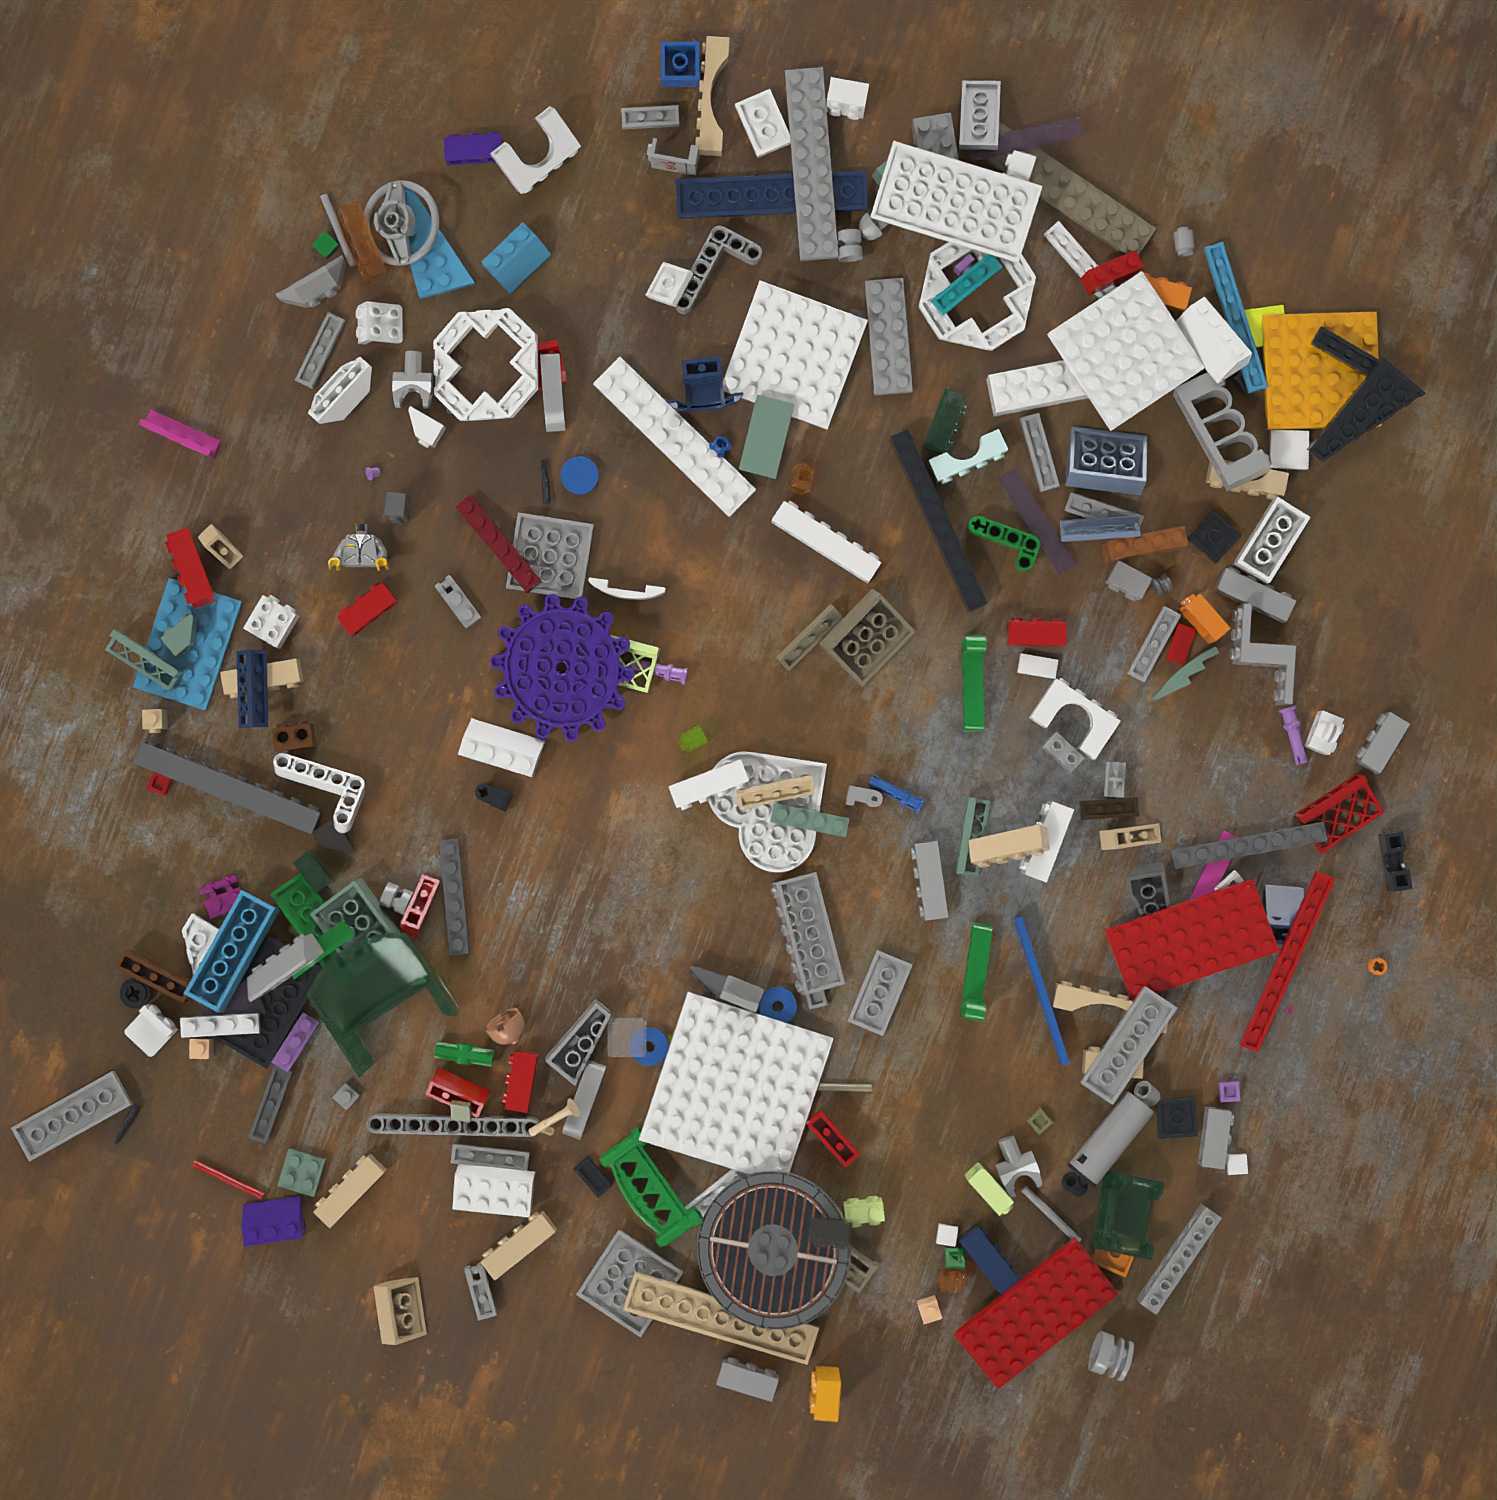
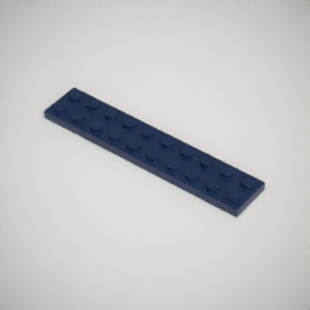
(760, 195)

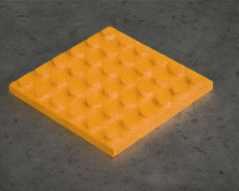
(1303, 381)

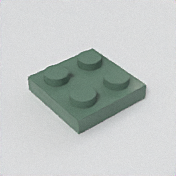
(301, 1172)

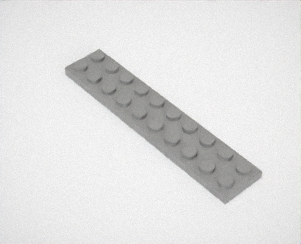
(811, 164)

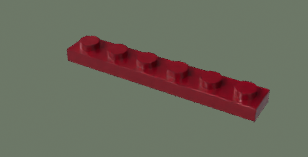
(498, 543)

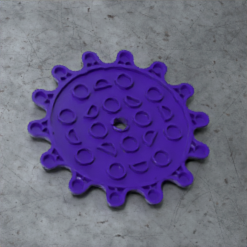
(533, 671)

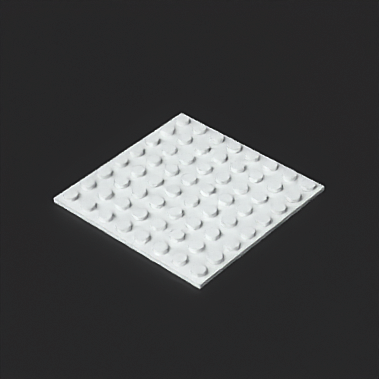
(735, 1087)

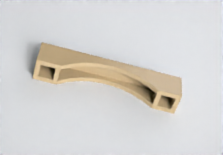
(716, 58)
(1072, 998)

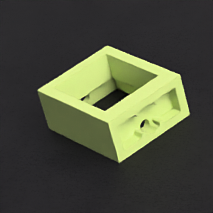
(989, 1189)

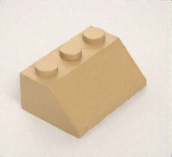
(400, 1310)

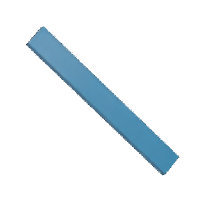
(1235, 313)

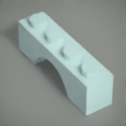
(945, 467)

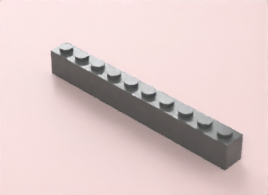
(227, 787)

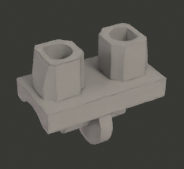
(1114, 779)

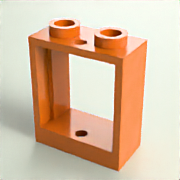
(1203, 618)

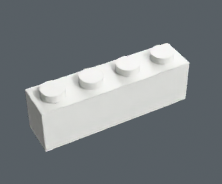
(708, 784)

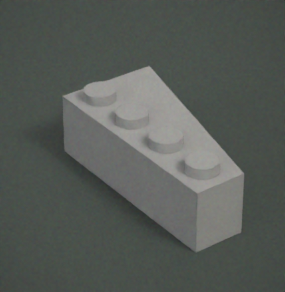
(578, 1043)

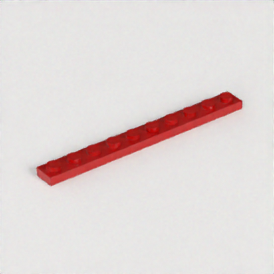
(1287, 961)

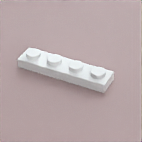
(220, 1025)

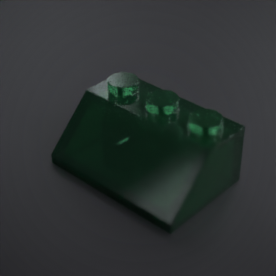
(945, 422)

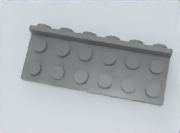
(807, 934)

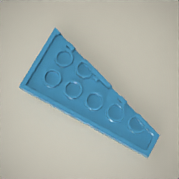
(440, 268)

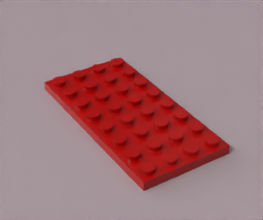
(1192, 939)
(1036, 1313)

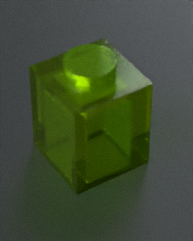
(692, 739)

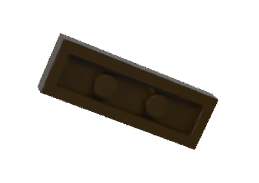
(1109, 808)

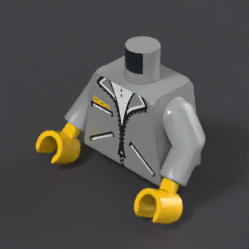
(360, 551)

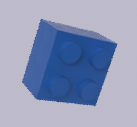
(680, 64)

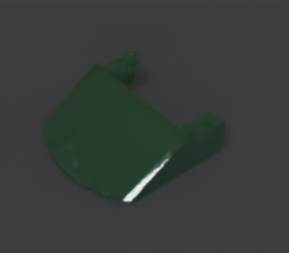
(369, 982)

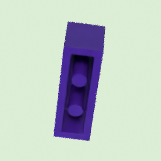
(471, 148)

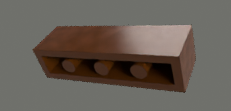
(153, 975)

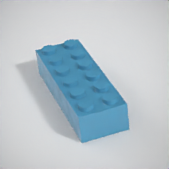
(231, 951)

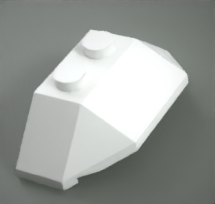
(342, 392)

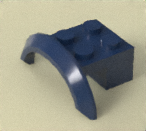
(703, 386)

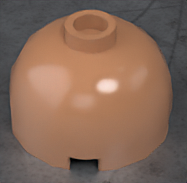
(507, 1028)

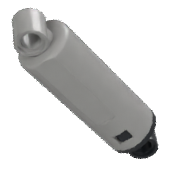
(1110, 1138)

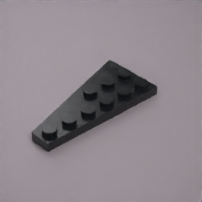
(1372, 403)

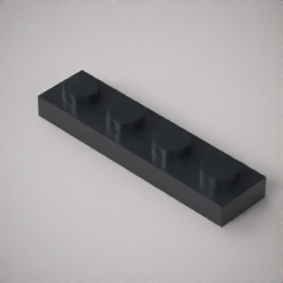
(1344, 351)

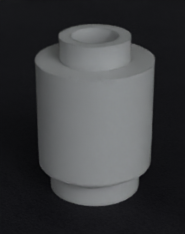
(1184, 241)

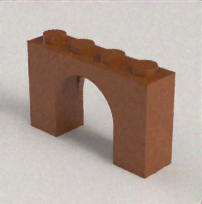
(1163, 541)

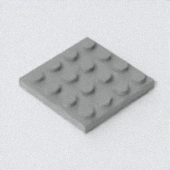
(555, 551)
(612, 1275)

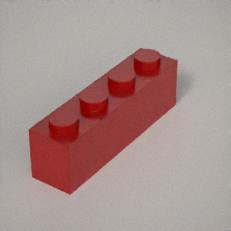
(191, 569)

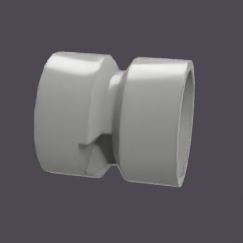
(849, 245)
(396, 898)

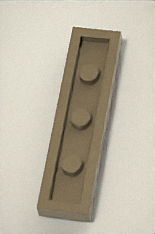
(809, 637)

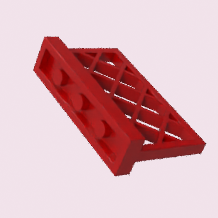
(1335, 797)

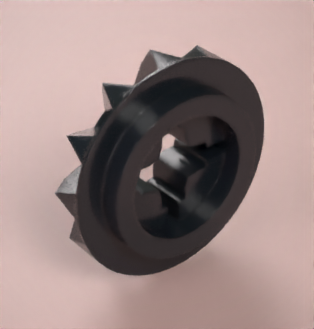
(127, 989)

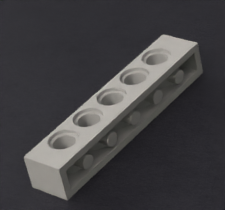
(1178, 1258)

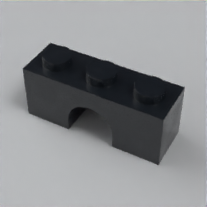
(1396, 874)

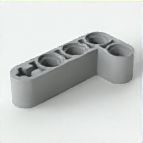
(584, 1099)

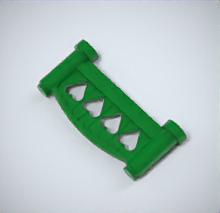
(680, 1218)

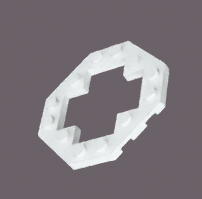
(968, 332)
(525, 362)

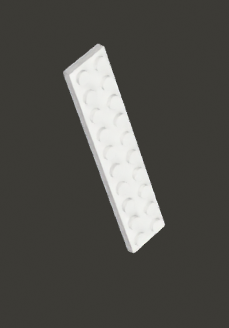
(674, 436)

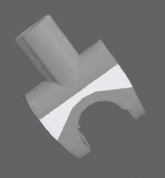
(412, 381)
(1016, 1165)

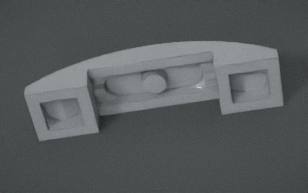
(552, 392)

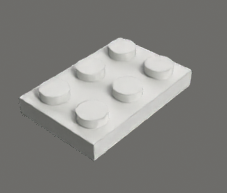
(763, 123)

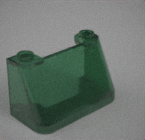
(1125, 1214)

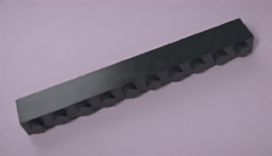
(937, 521)

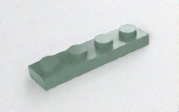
(809, 820)

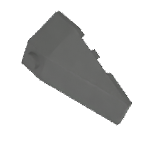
(1148, 888)

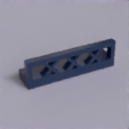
(255, 689)

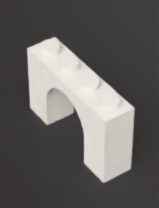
(562, 145)
(1101, 722)

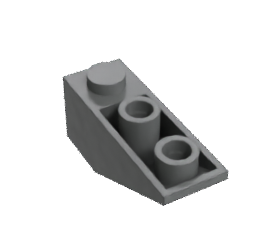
(713, 981)

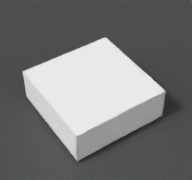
(1237, 1164)
(946, 1235)

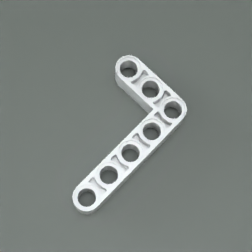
(325, 783)

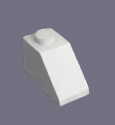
(425, 428)

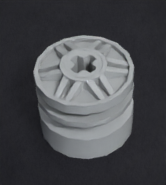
(1110, 1356)

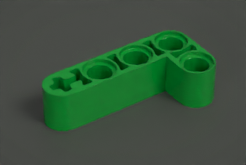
(1002, 539)

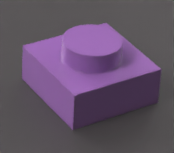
(964, 265)
(1229, 1091)

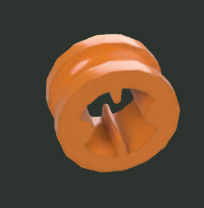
(1377, 972)

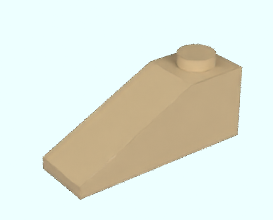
(1130, 836)

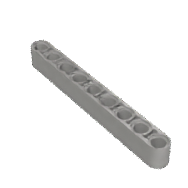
(444, 1127)

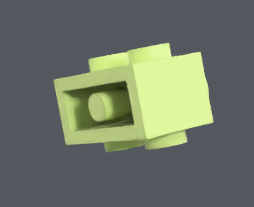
(864, 1211)

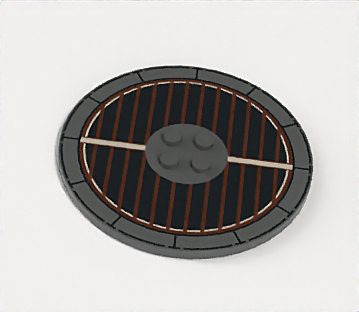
(760, 1254)

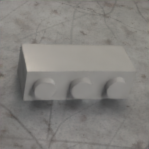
(1382, 742)
(1215, 1137)
(747, 1379)

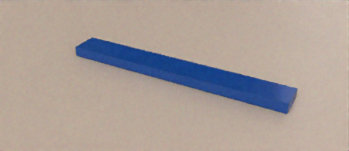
(1041, 990)

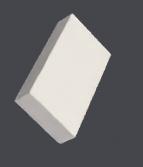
(1037, 666)

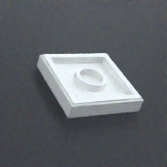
(669, 284)
(1288, 449)

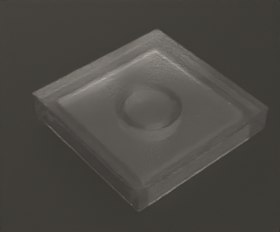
(627, 1037)

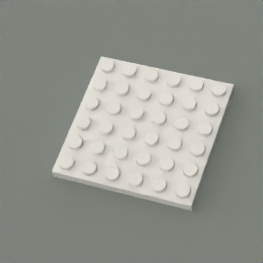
(1126, 350)
(794, 353)

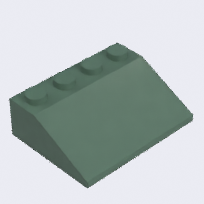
(359, 909)

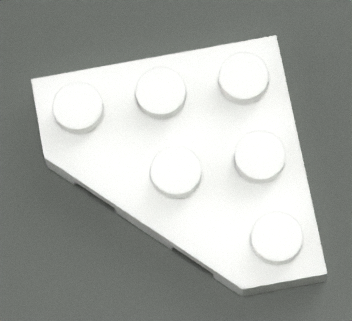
(198, 938)

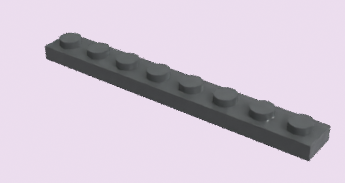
(1248, 845)

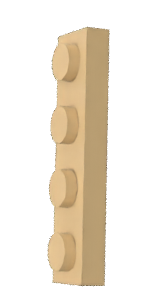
(775, 792)

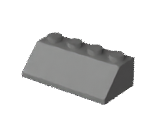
(283, 966)

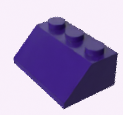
(273, 1221)

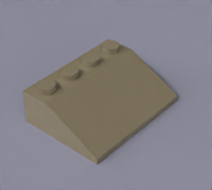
(867, 637)

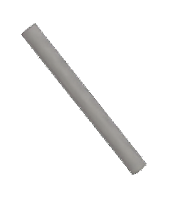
(338, 230)
(1049, 1213)

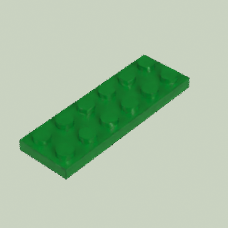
(296, 902)

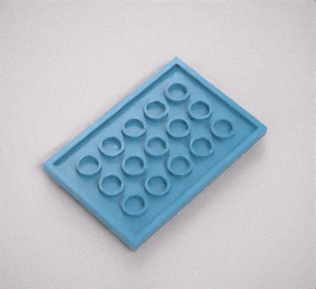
(204, 660)

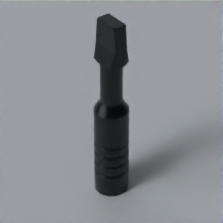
(545, 482)
(127, 1122)

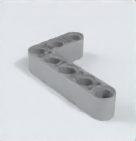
(710, 262)

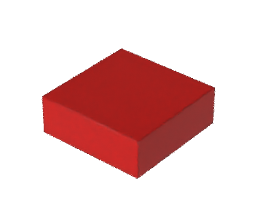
(159, 783)

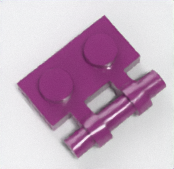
(220, 903)

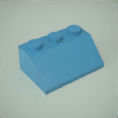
(516, 258)

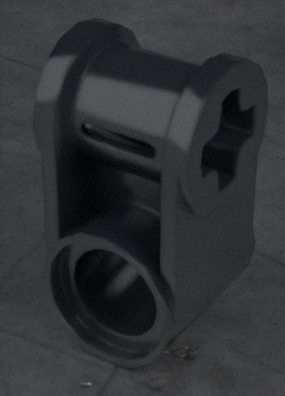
(497, 797)

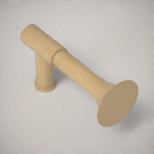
(543, 1126)

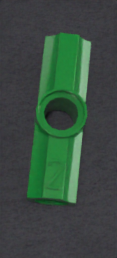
(464, 1053)

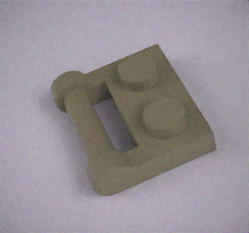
(856, 1277)

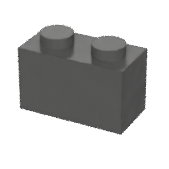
(397, 507)

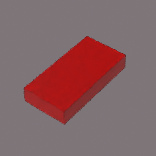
(1180, 644)

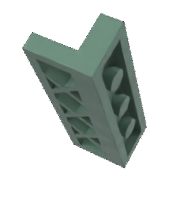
(144, 654)
(966, 833)

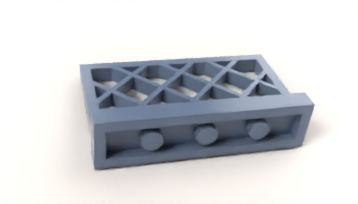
(1099, 528)

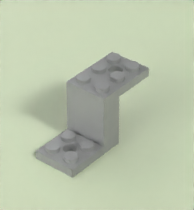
(1263, 655)

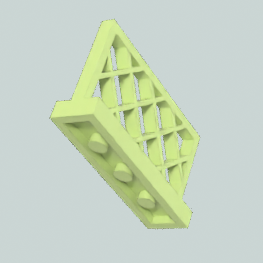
(645, 651)

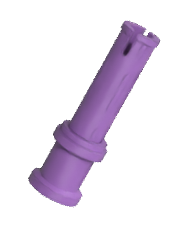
(668, 672)
(1292, 726)

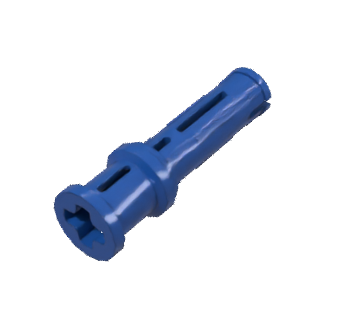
(904, 797)

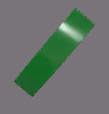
(329, 942)

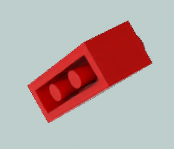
(1111, 272)
(367, 609)
(1036, 633)
(520, 1080)
(448, 1087)
(832, 1138)

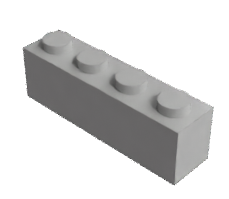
(1262, 597)
(930, 880)

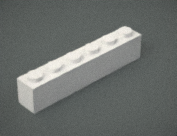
(825, 541)

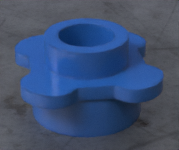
(723, 442)

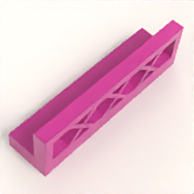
(181, 434)

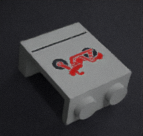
(672, 163)

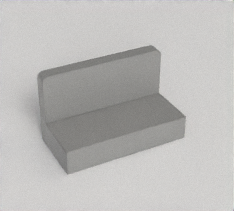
(742, 993)

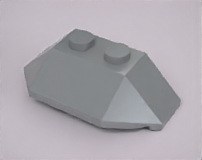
(315, 286)

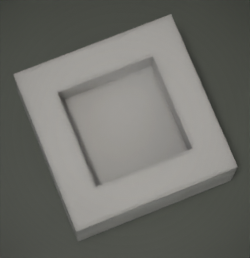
(346, 1096)

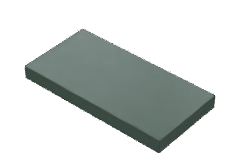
(766, 436)

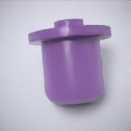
(372, 472)

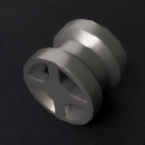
(1161, 585)

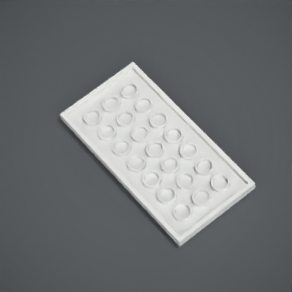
(956, 201)

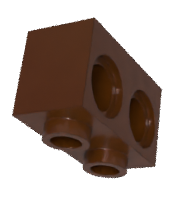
(294, 741)

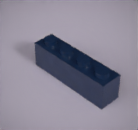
(988, 1258)

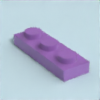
(295, 1042)

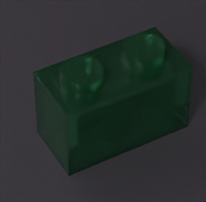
(314, 871)

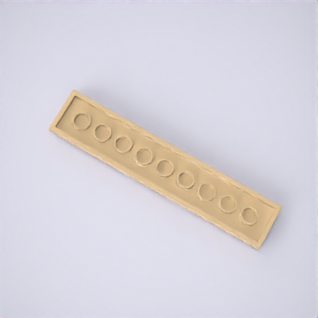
(702, 1314)

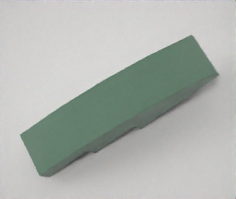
(1180, 677)

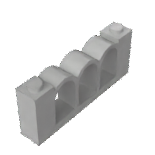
(1239, 471)

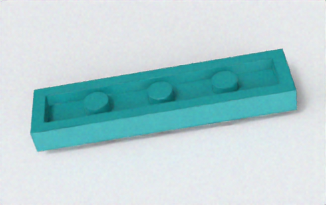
(966, 284)

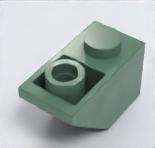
(182, 636)

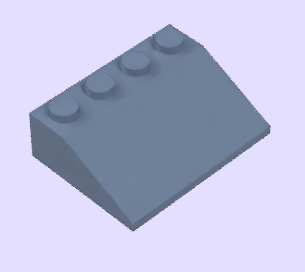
(1106, 461)

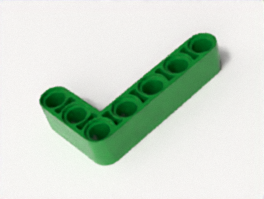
(972, 682)
(975, 975)

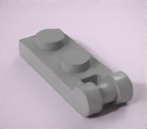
(458, 602)
(480, 1292)

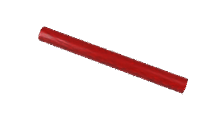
(228, 1179)

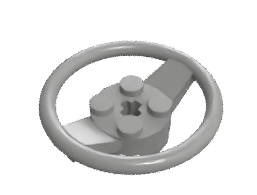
(399, 233)

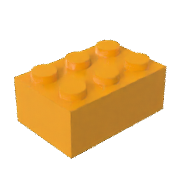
(825, 1393)

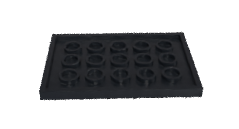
(282, 1008)

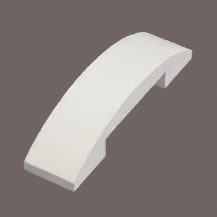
(650, 592)

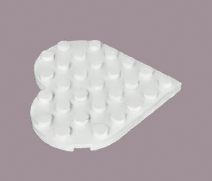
(766, 843)

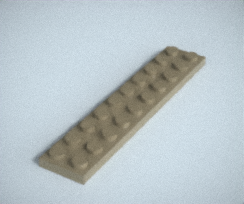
(1083, 202)

